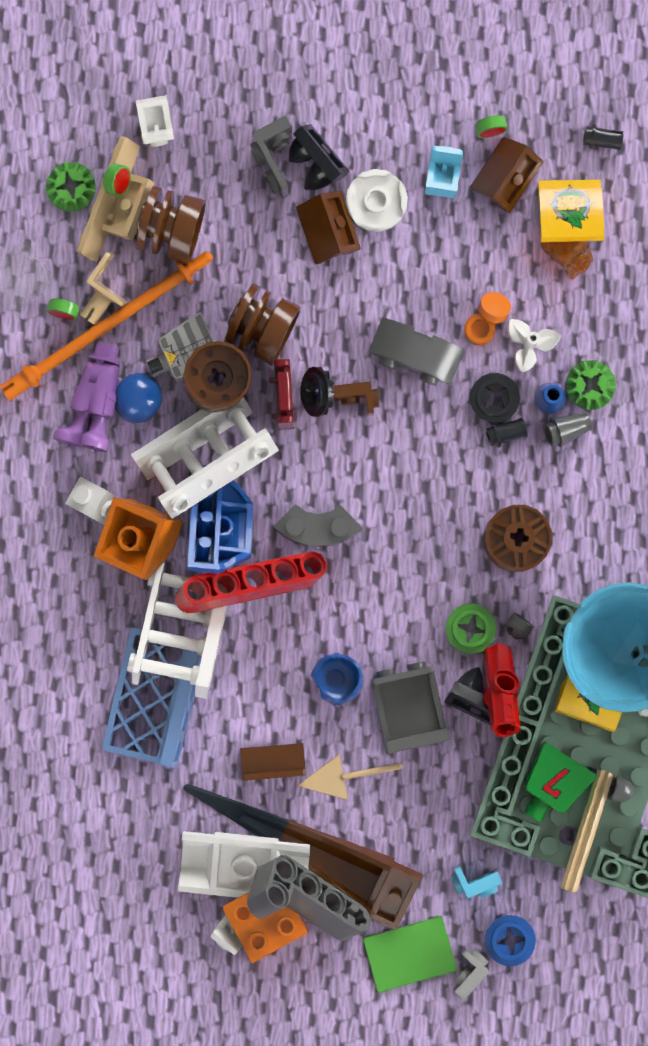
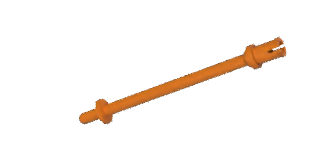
(32, 374)

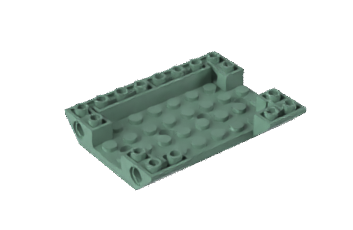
(619, 844)

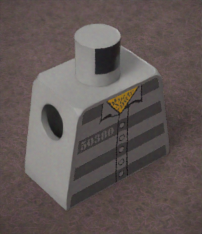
(179, 346)

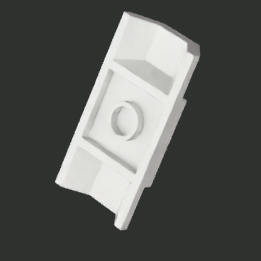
(228, 862)

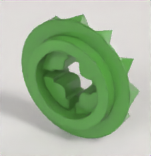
(83, 193)
(575, 385)
(463, 615)

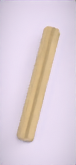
(587, 831)

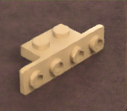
(113, 213)

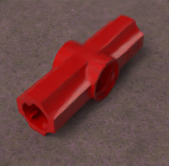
(501, 690)

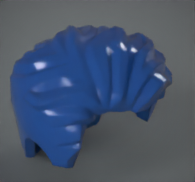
(338, 678)

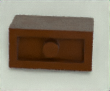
(507, 173)
(328, 226)
(273, 761)

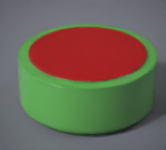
(491, 126)
(117, 180)
(62, 309)

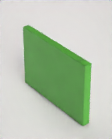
(410, 954)

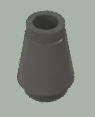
(566, 428)

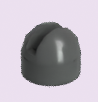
(518, 626)
(620, 789)

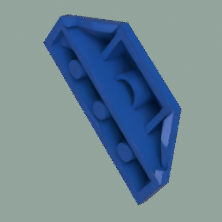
(219, 530)

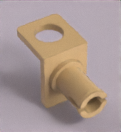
(103, 296)

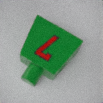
(555, 781)

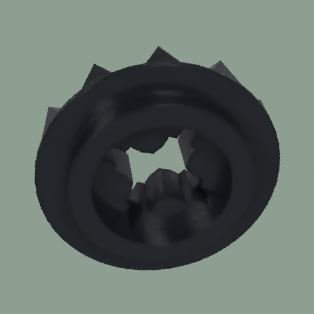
(494, 382)
(315, 402)

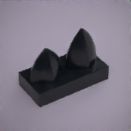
(327, 165)
(467, 695)

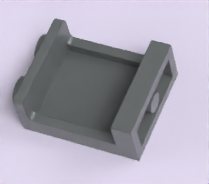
(409, 708)

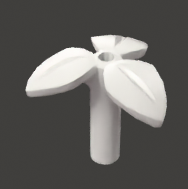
(542, 340)

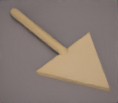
(331, 779)

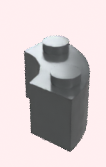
(403, 347)
(317, 529)

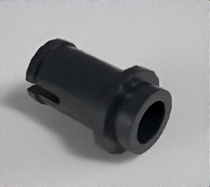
(603, 138)
(506, 432)

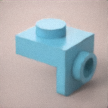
(444, 171)
(483, 885)

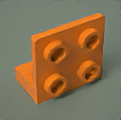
(264, 935)

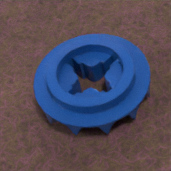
(522, 949)

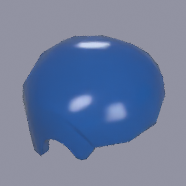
(138, 398)

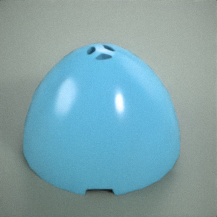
(602, 646)

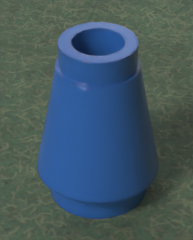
(547, 405)

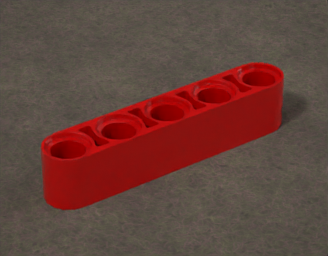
(240, 591)

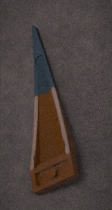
(359, 872)

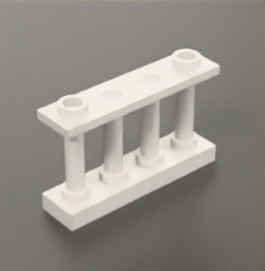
(190, 435)
(205, 647)

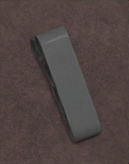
(292, 885)

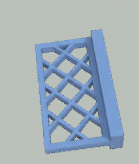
(178, 710)

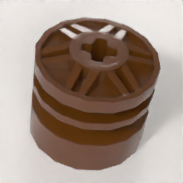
(170, 224)
(262, 324)
(225, 360)
(502, 549)

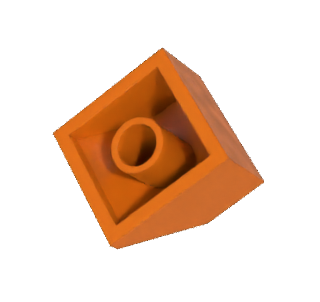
(137, 537)

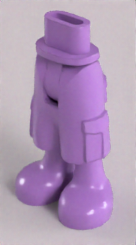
(94, 397)

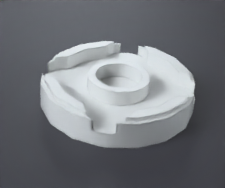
(376, 211)

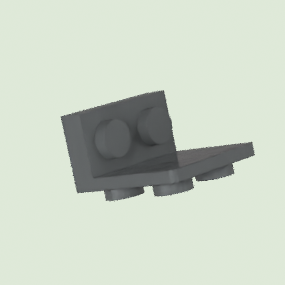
(273, 137)

